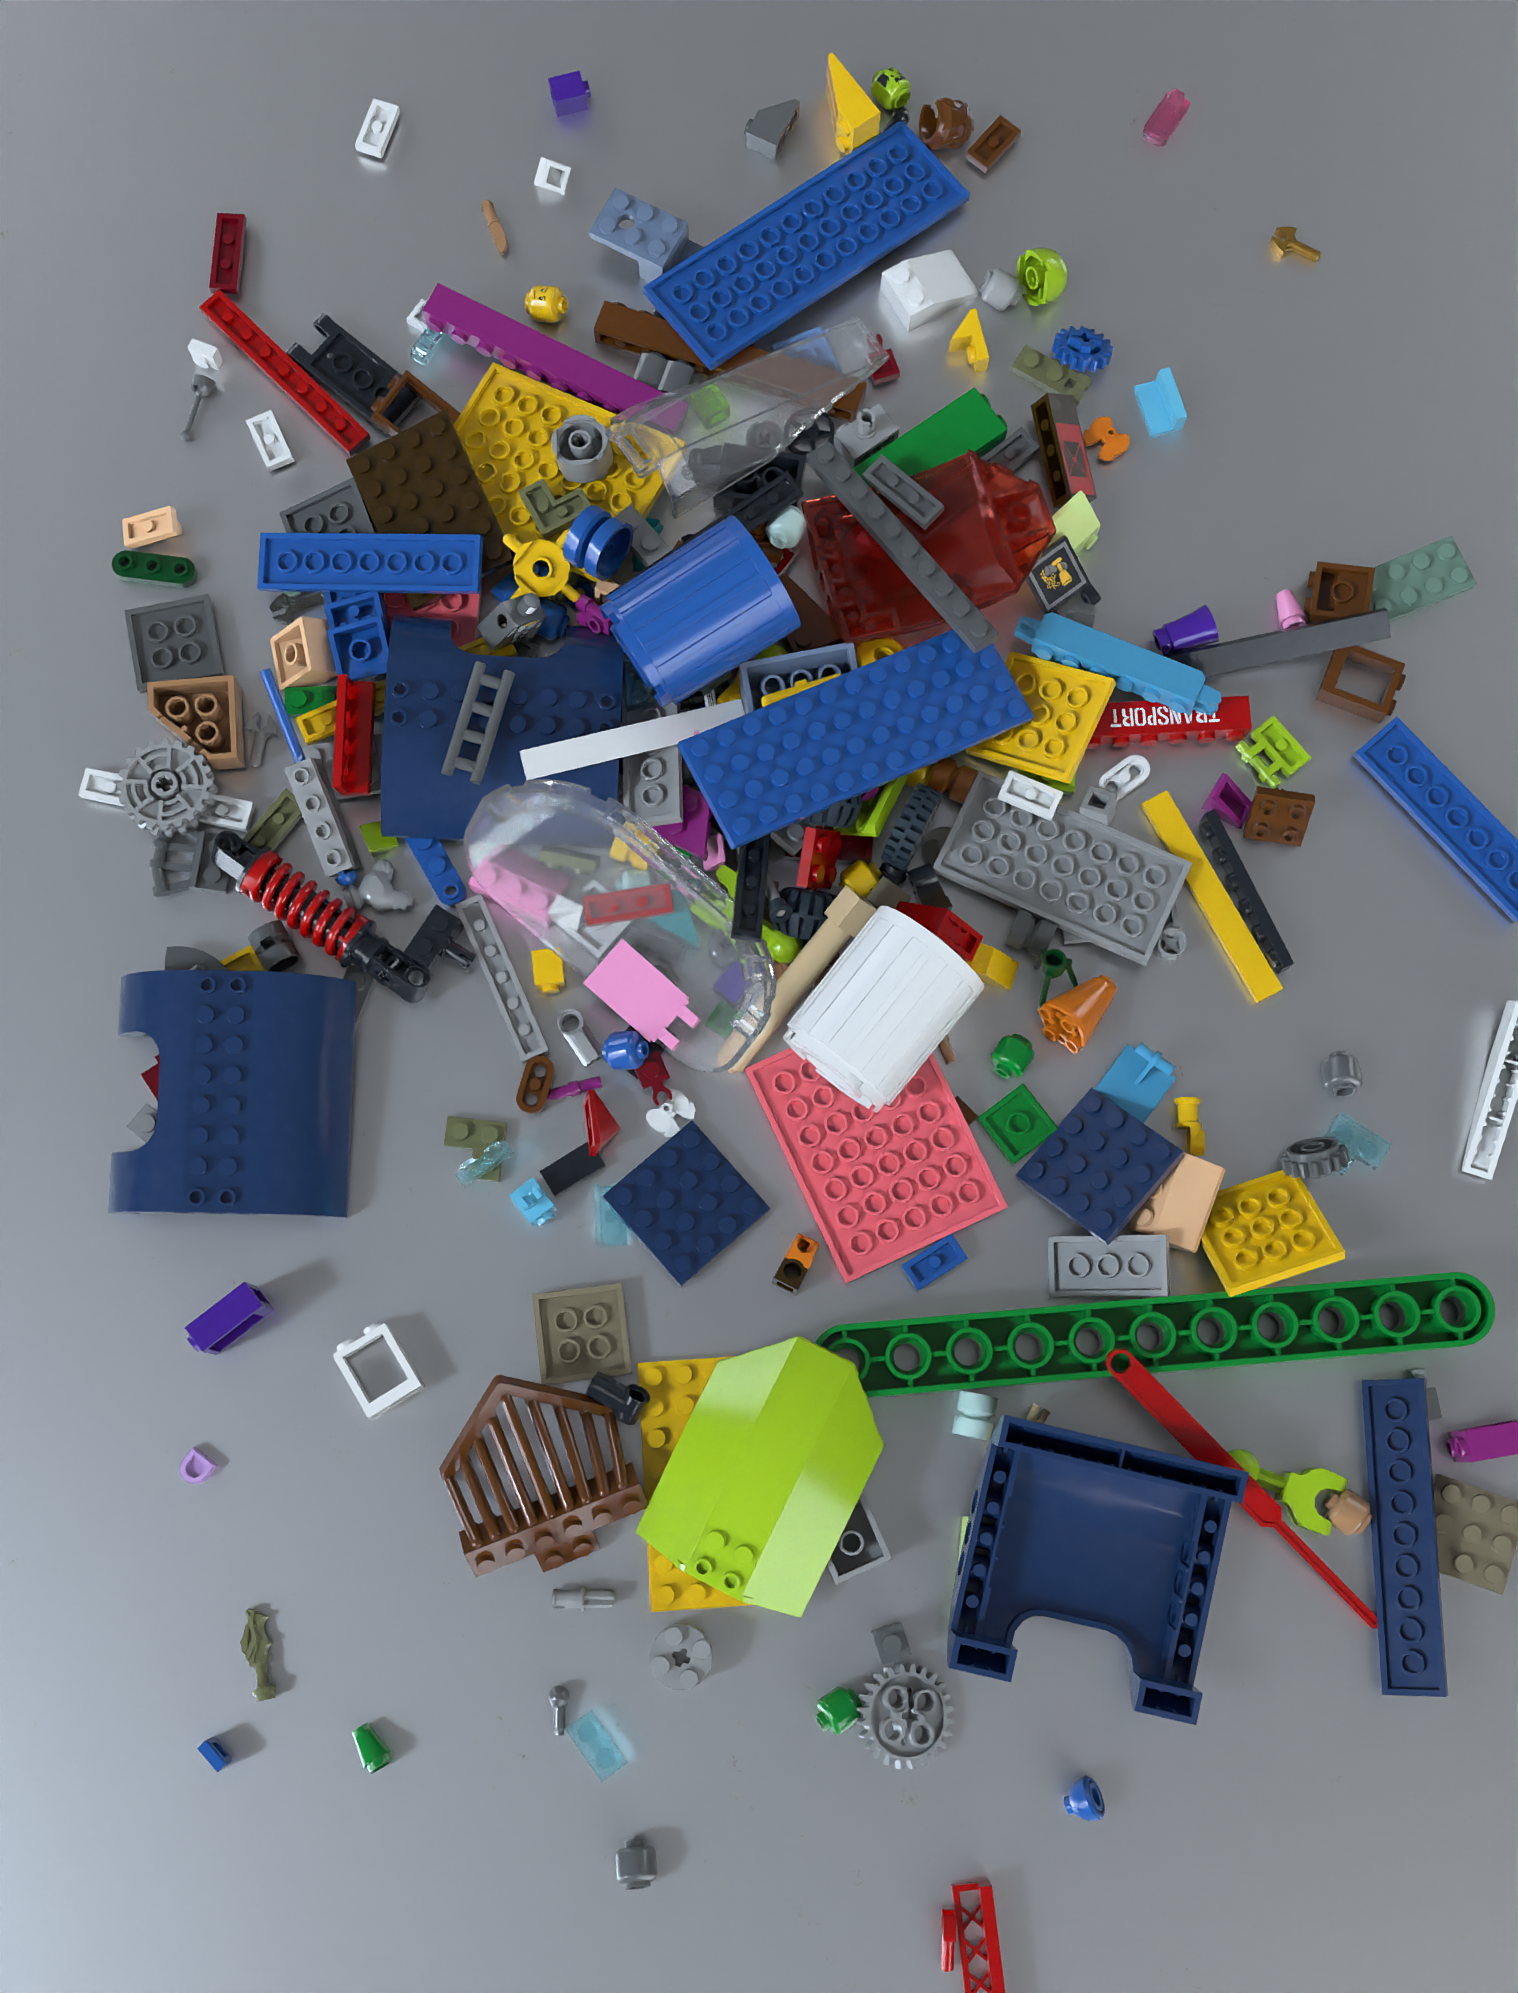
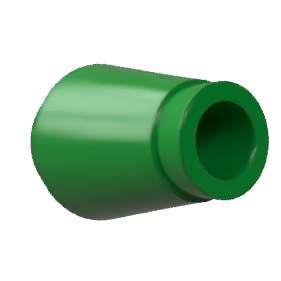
(371, 1748)

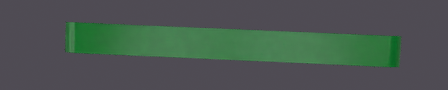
(1177, 1321)

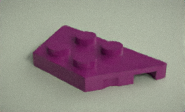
(694, 830)

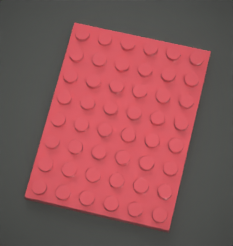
(871, 1177)

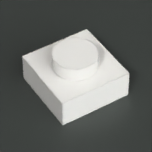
(205, 354)

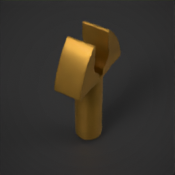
(1292, 244)

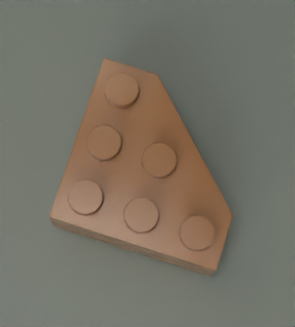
(203, 715)

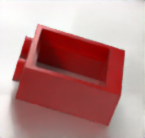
(945, 926)

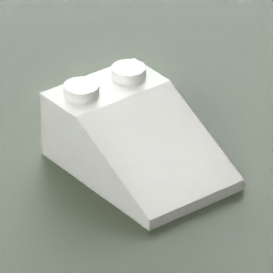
(926, 287)

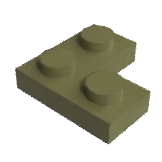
(550, 514)
(476, 1136)

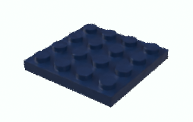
(1100, 1166)
(686, 1203)

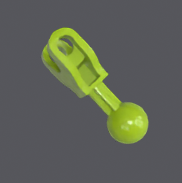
(781, 947)
(1295, 1490)

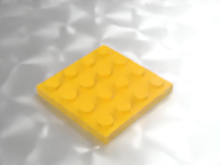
(1065, 714)
(1267, 1233)

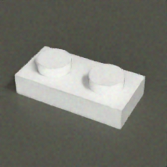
(377, 128)
(270, 440)
(1030, 795)

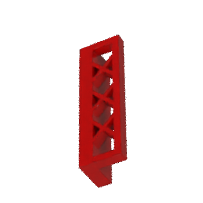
(354, 736)
(989, 1939)

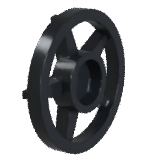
(811, 435)

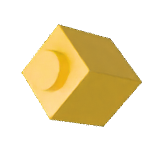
(548, 971)

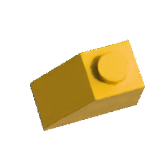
(994, 967)

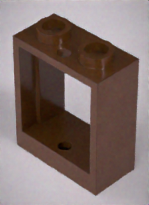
(418, 388)
(1354, 704)

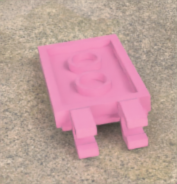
(640, 994)

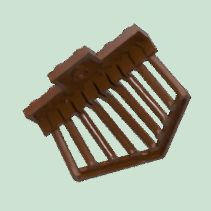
(557, 1524)

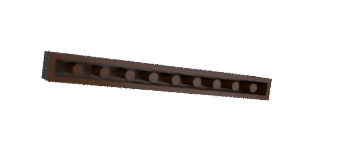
(643, 333)

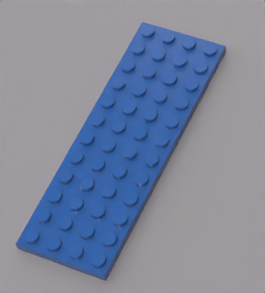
(805, 244)
(852, 735)

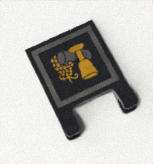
(1060, 577)

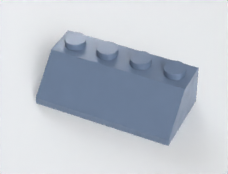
(782, 671)

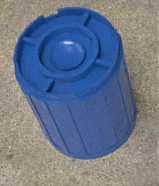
(700, 612)

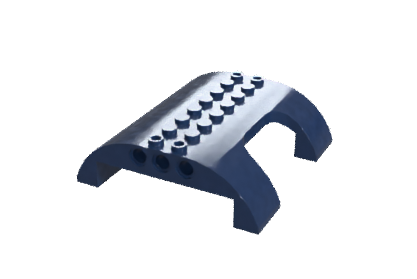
(548, 703)
(245, 1093)
(1096, 1541)

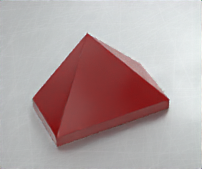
(599, 1123)

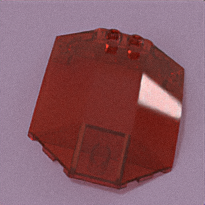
(982, 540)

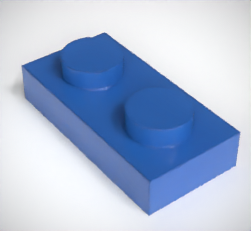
(934, 1262)

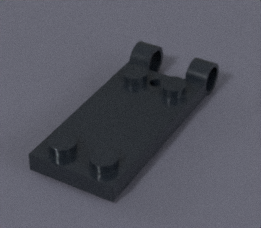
(352, 372)

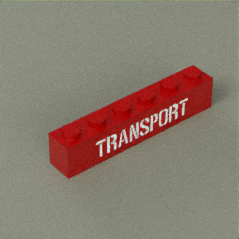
(1154, 723)

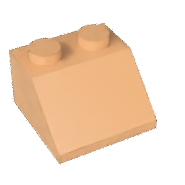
(303, 654)

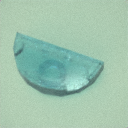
(635, 690)

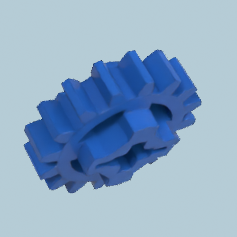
(1082, 349)

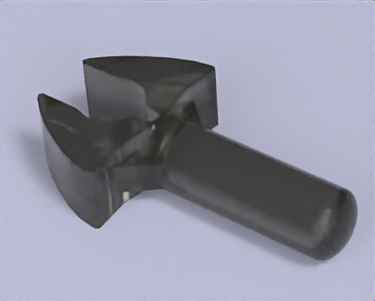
(293, 607)

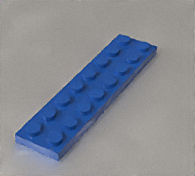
(370, 563)
(1445, 811)

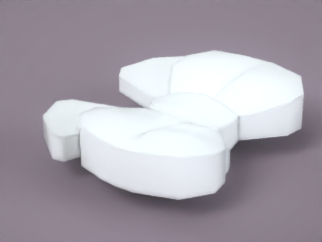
(662, 1118)

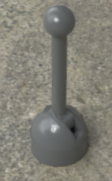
(202, 388)

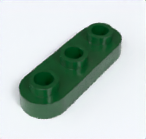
(164, 574)

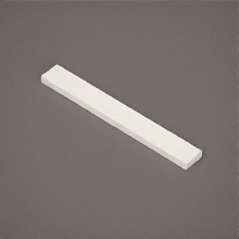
(625, 740)

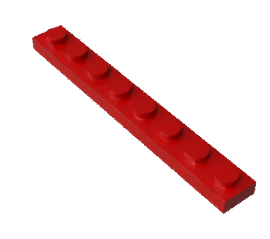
(285, 372)

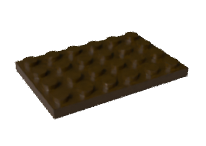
(428, 486)

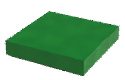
(1017, 1124)

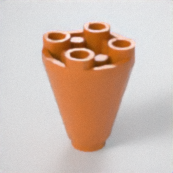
(1077, 1012)

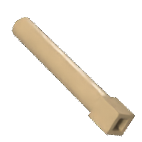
(845, 919)

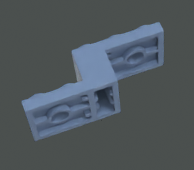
(654, 240)

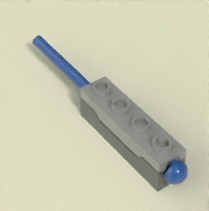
(316, 800)

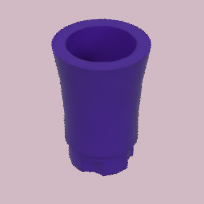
(1186, 632)

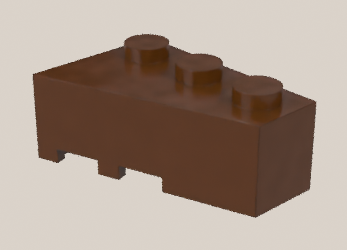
(816, 627)

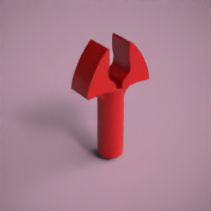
(948, 1926)

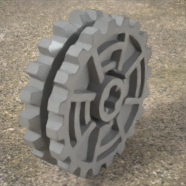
(145, 782)

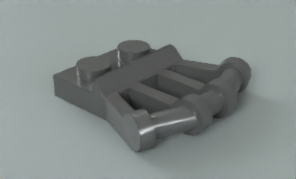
(202, 872)

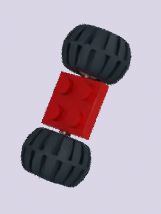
(817, 869)

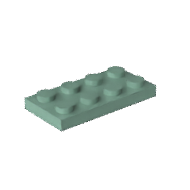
(1420, 579)

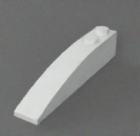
(1495, 1099)

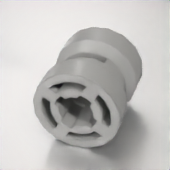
(1174, 941)

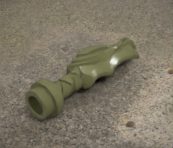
(255, 1647)

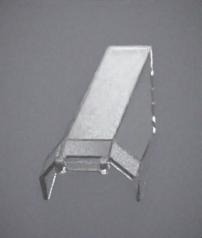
(745, 415)

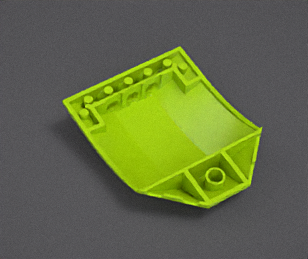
(766, 1474)

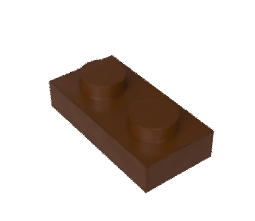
(993, 144)

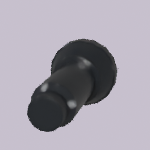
(898, 114)

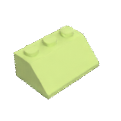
(1077, 522)

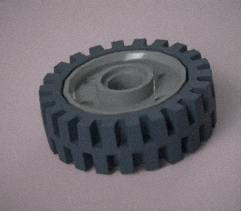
(911, 826)

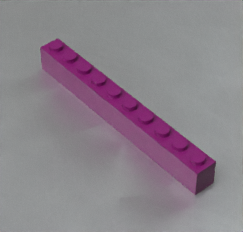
(532, 352)

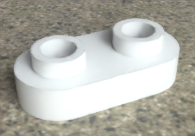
(1122, 778)

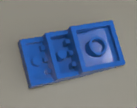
(358, 633)

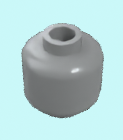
(999, 289)

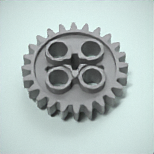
(930, 1718)

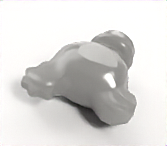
(378, 891)

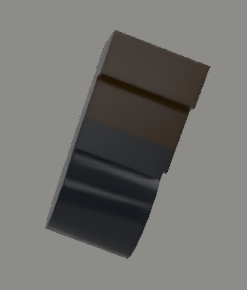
(927, 887)

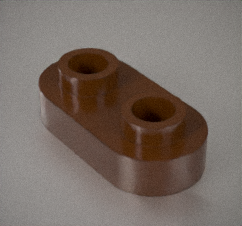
(535, 1085)

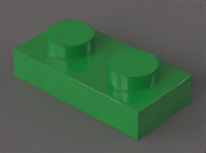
(305, 699)

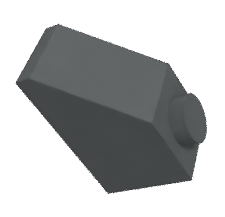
(772, 128)

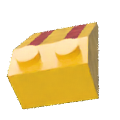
(852, 111)

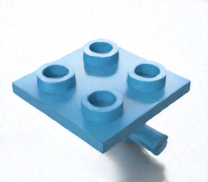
(1137, 1080)

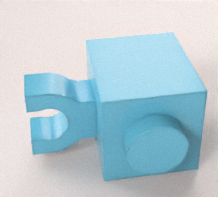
(533, 1203)

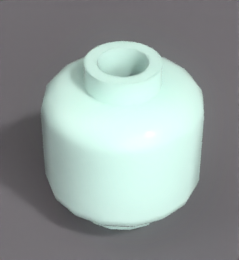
(786, 528)

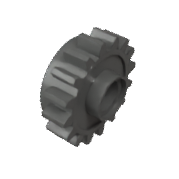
(1314, 1158)

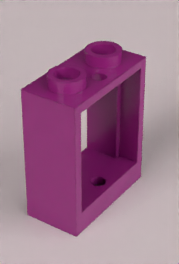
(1483, 1442)

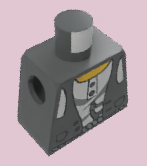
(522, 620)

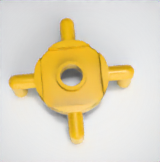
(544, 550)

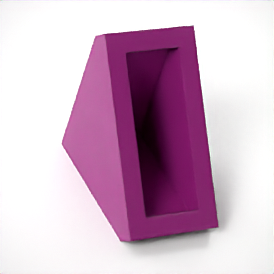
(1228, 802)

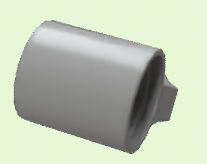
(581, 1040)

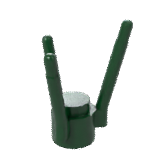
(1053, 965)

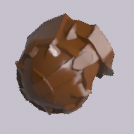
(950, 127)

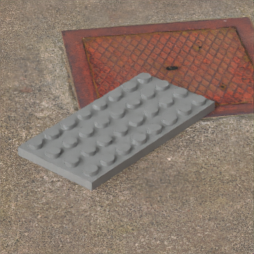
(1063, 870)

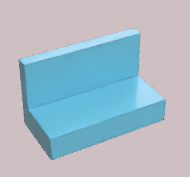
(1161, 404)

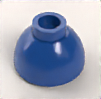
(1085, 1800)

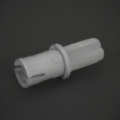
(583, 1598)

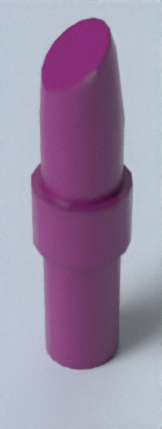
(575, 1088)

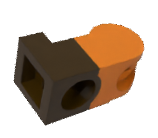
(796, 1264)

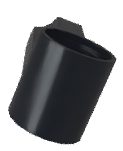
(625, 1401)

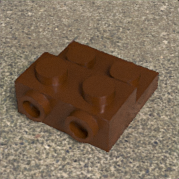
(1338, 591)

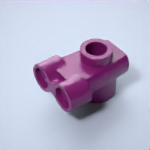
(591, 616)

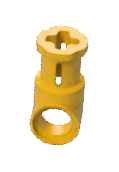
(1188, 1121)

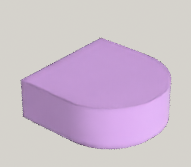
(196, 1467)

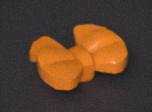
(1114, 443)

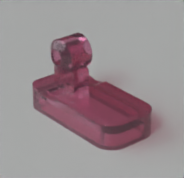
(1166, 118)

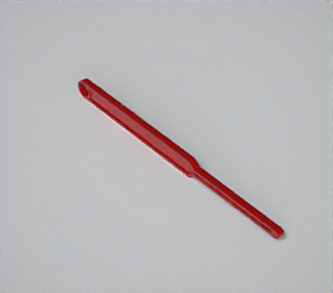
(1207, 1449)

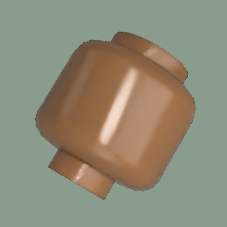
(1348, 1512)

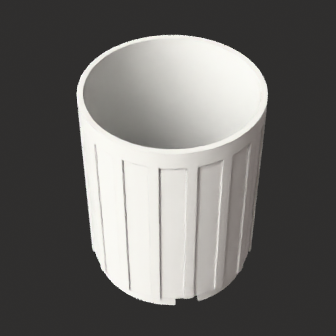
(883, 1008)

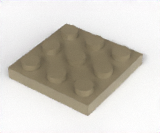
(581, 1333)
(1474, 1533)

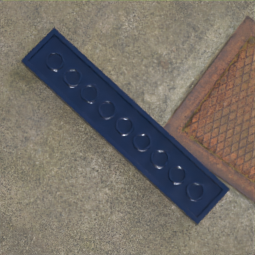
(1404, 1538)

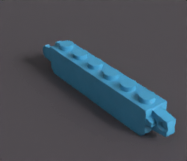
(1131, 666)

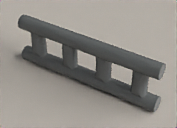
(487, 739)

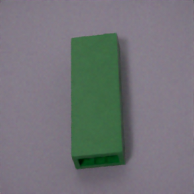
(944, 436)

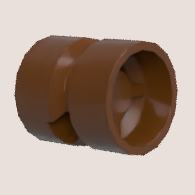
(953, 779)

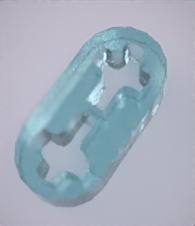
(427, 346)

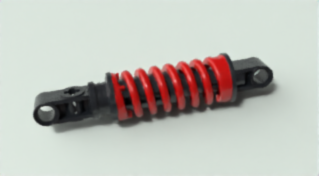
(316, 917)

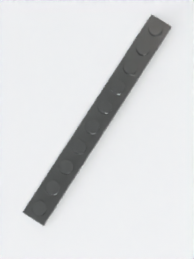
(902, 548)

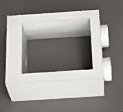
(396, 1394)

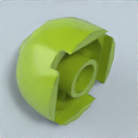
(1042, 275)

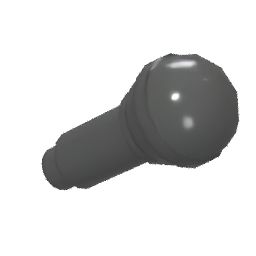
(559, 1698)

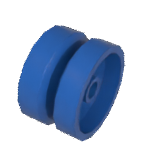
(598, 542)

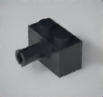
(437, 940)

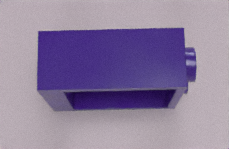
(228, 1319)

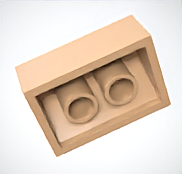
(1181, 1204)

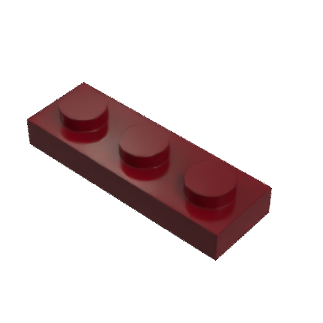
(228, 253)

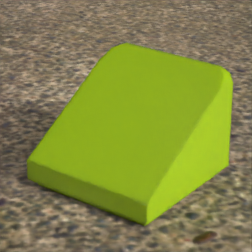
(374, 839)

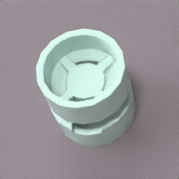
(975, 1415)

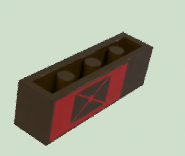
(1062, 448)

